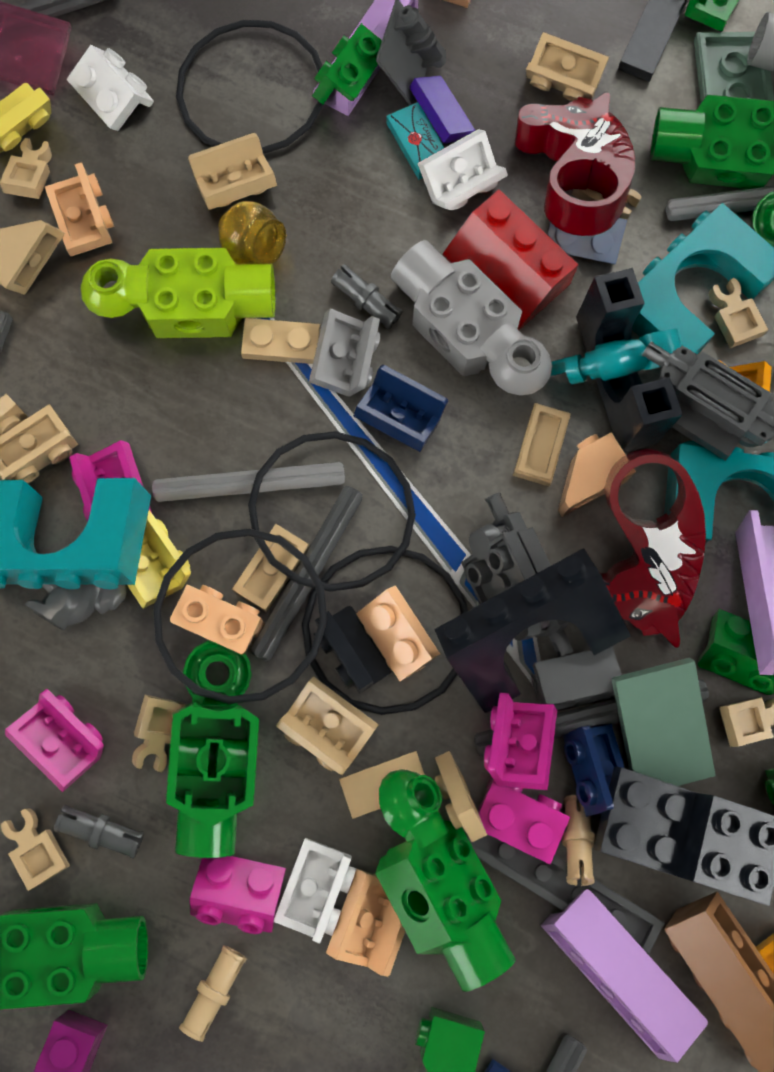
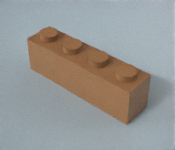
(729, 972)

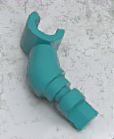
(615, 358)

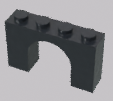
(636, 411)
(564, 591)

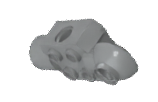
(470, 320)

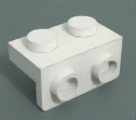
(108, 86)
(461, 171)
(314, 889)

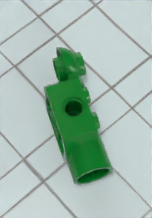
(720, 142)
(212, 757)
(440, 883)
(67, 954)

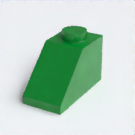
(449, 1042)

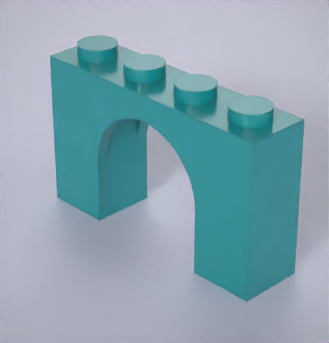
(717, 243)
(711, 471)
(101, 556)

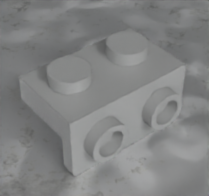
(345, 353)

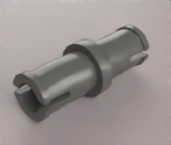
(366, 296)
(99, 831)

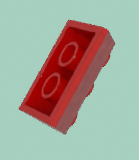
(513, 255)

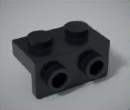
(359, 656)

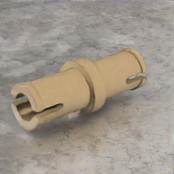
(579, 843)
(212, 993)

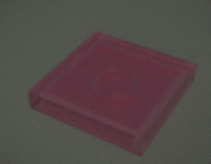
(31, 47)

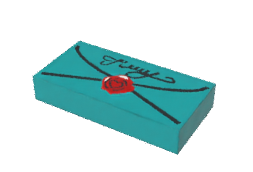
(414, 135)

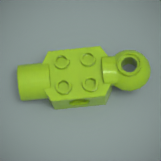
(182, 291)

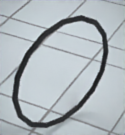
(230, 27)
(352, 439)
(307, 637)
(303, 665)

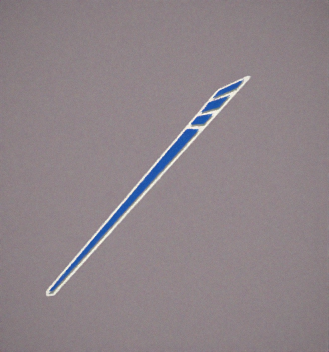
(427, 523)

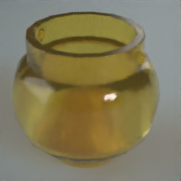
(252, 234)

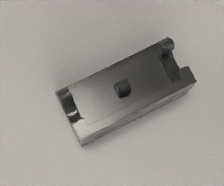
(575, 679)

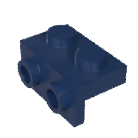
(401, 408)
(592, 758)

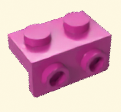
(110, 462)
(56, 740)
(521, 743)
(522, 821)
(237, 893)

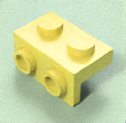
(20, 113)
(155, 560)

